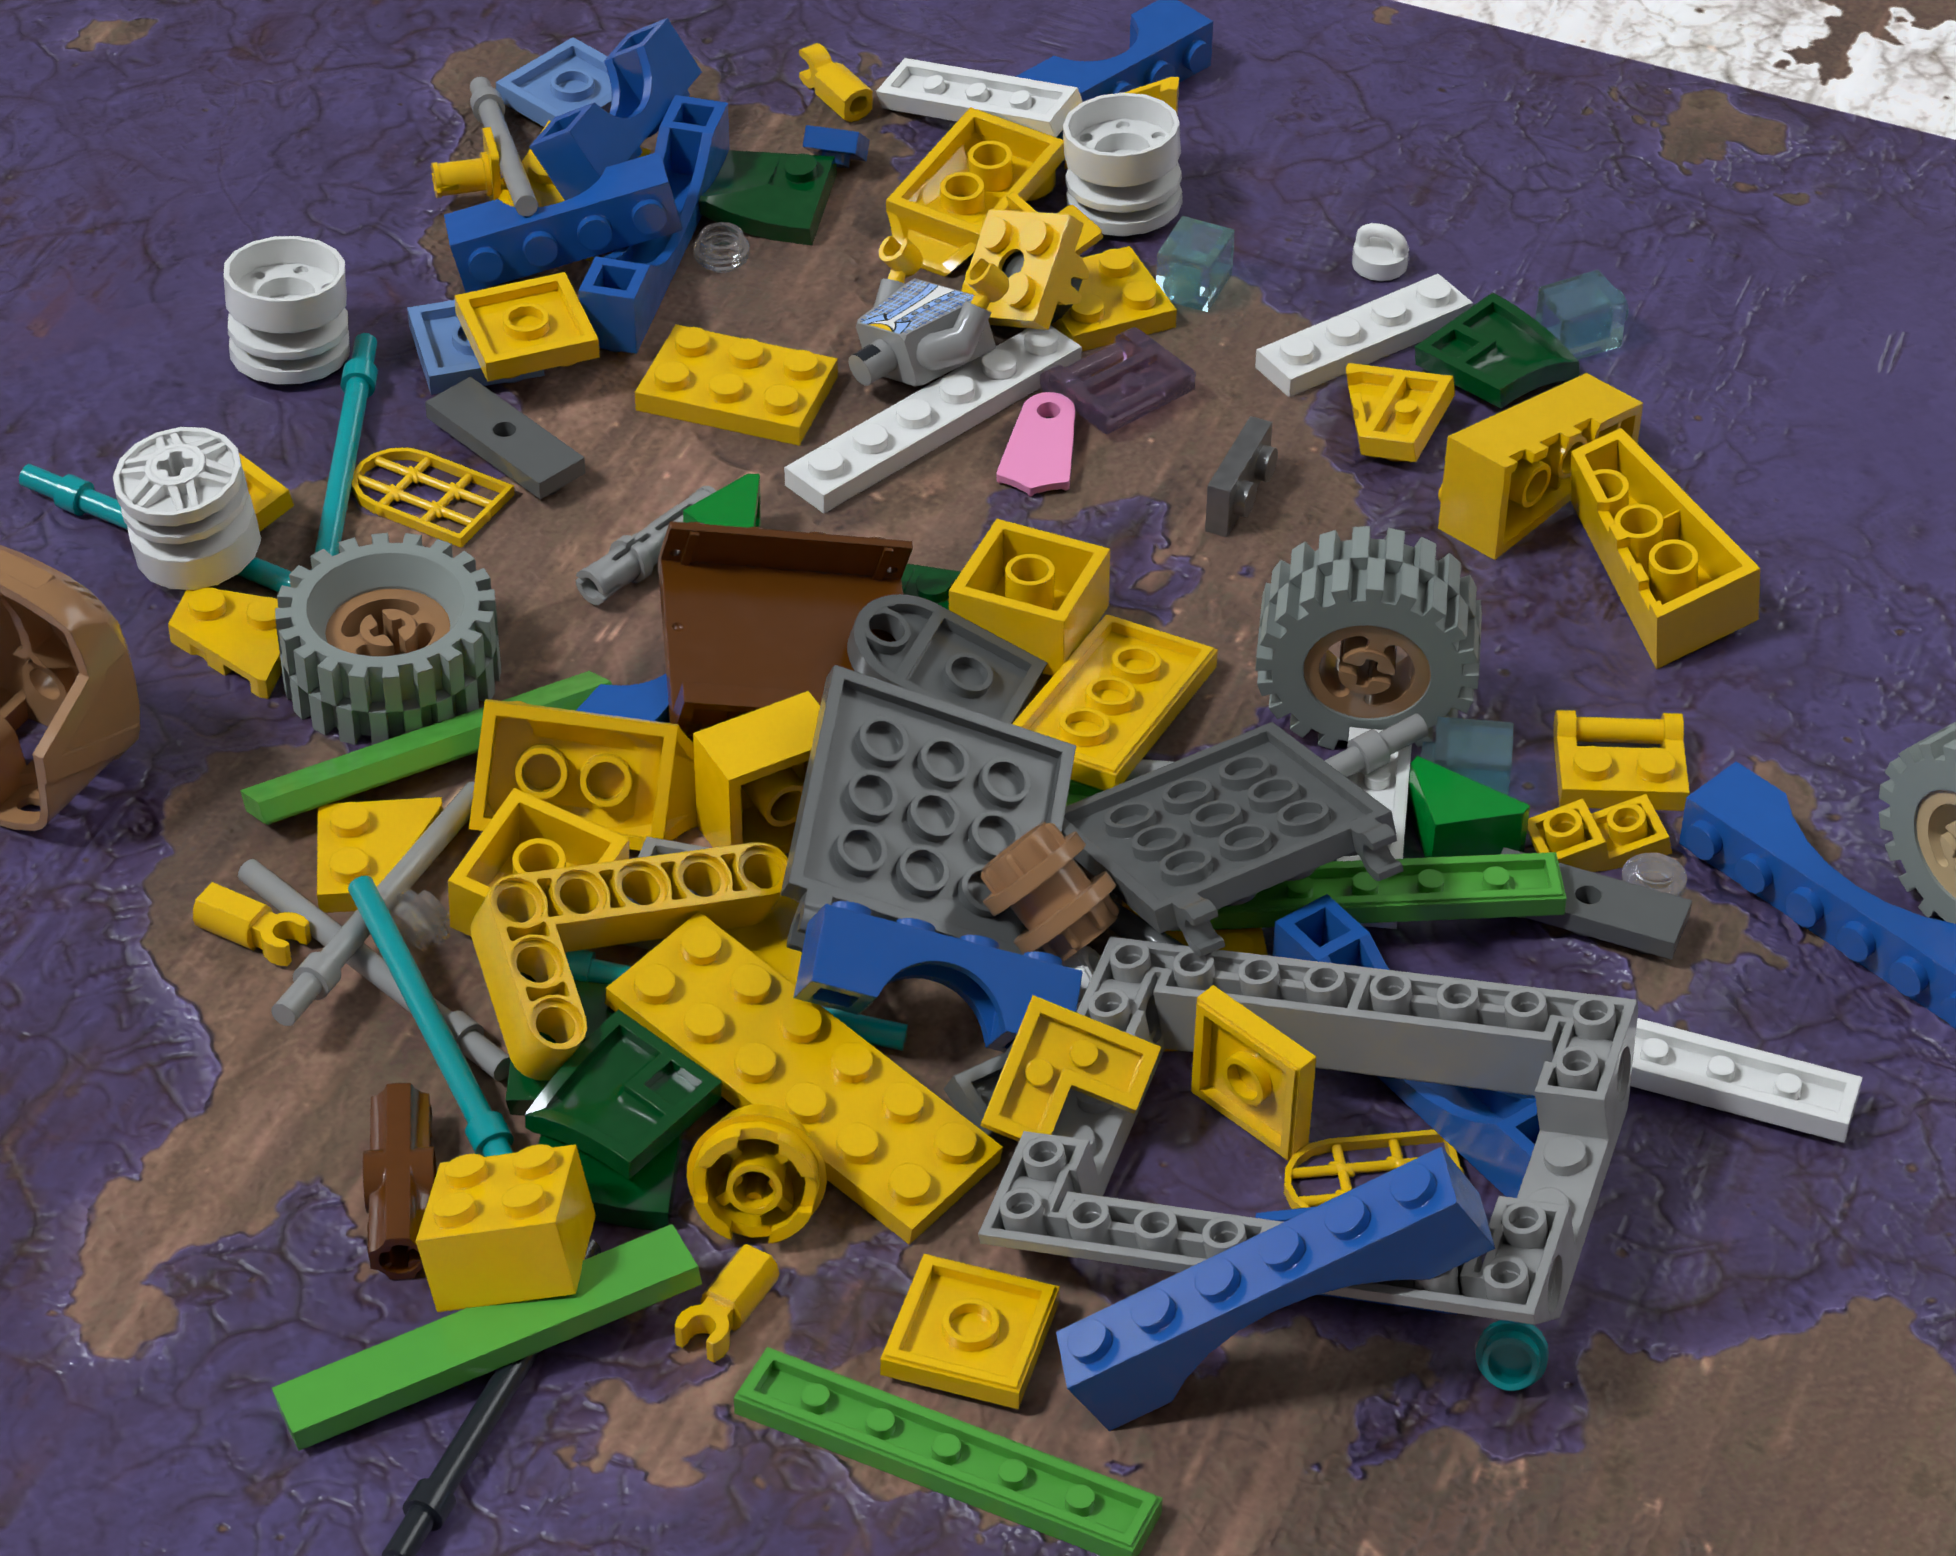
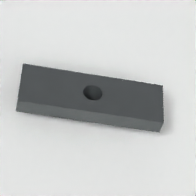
(505, 438)
(1619, 912)

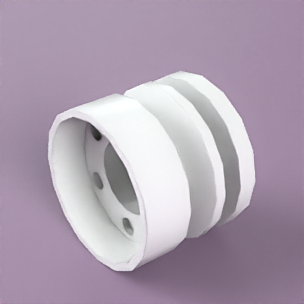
(1124, 162)
(287, 309)
(187, 508)

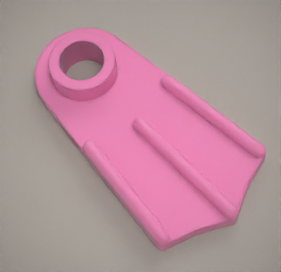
(1040, 447)

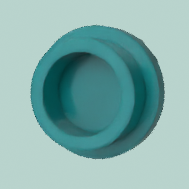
(1512, 1354)

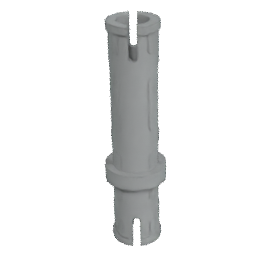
(631, 556)

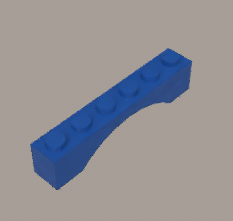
(630, 283)
(1752, 837)
(1484, 1126)
(1388, 1229)

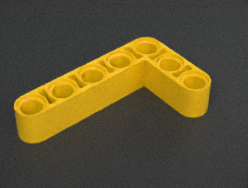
(605, 918)

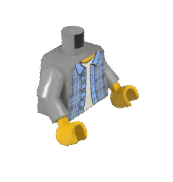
(921, 326)

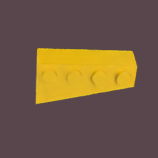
(1517, 464)
(1661, 550)

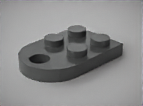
(943, 656)

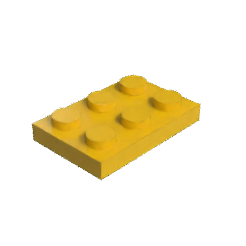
(736, 384)

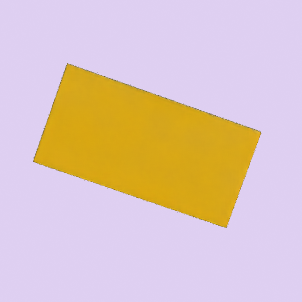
(1118, 697)

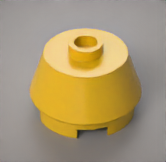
(756, 1174)

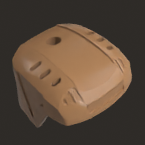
(68, 671)

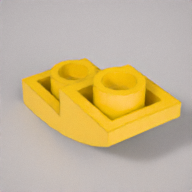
(1599, 838)

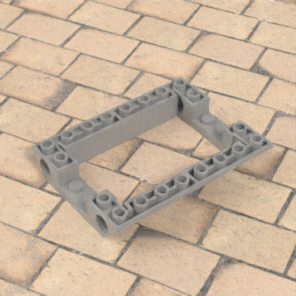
(1355, 1019)

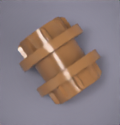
(1050, 892)

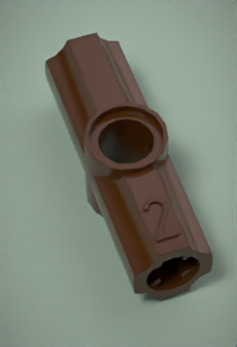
(398, 1178)

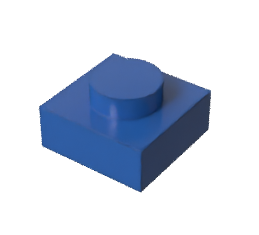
(837, 143)

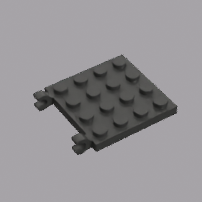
(913, 804)
(1227, 828)

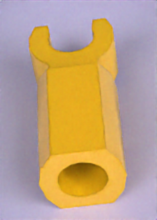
(835, 84)
(249, 923)
(728, 1300)

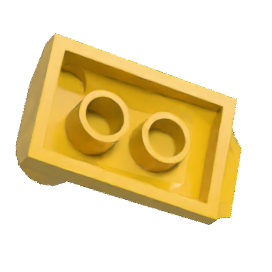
(962, 178)
(594, 765)

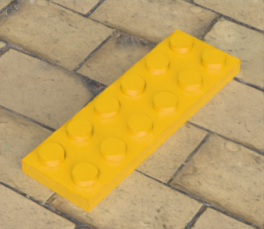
(874, 1123)

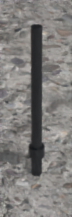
(434, 1496)

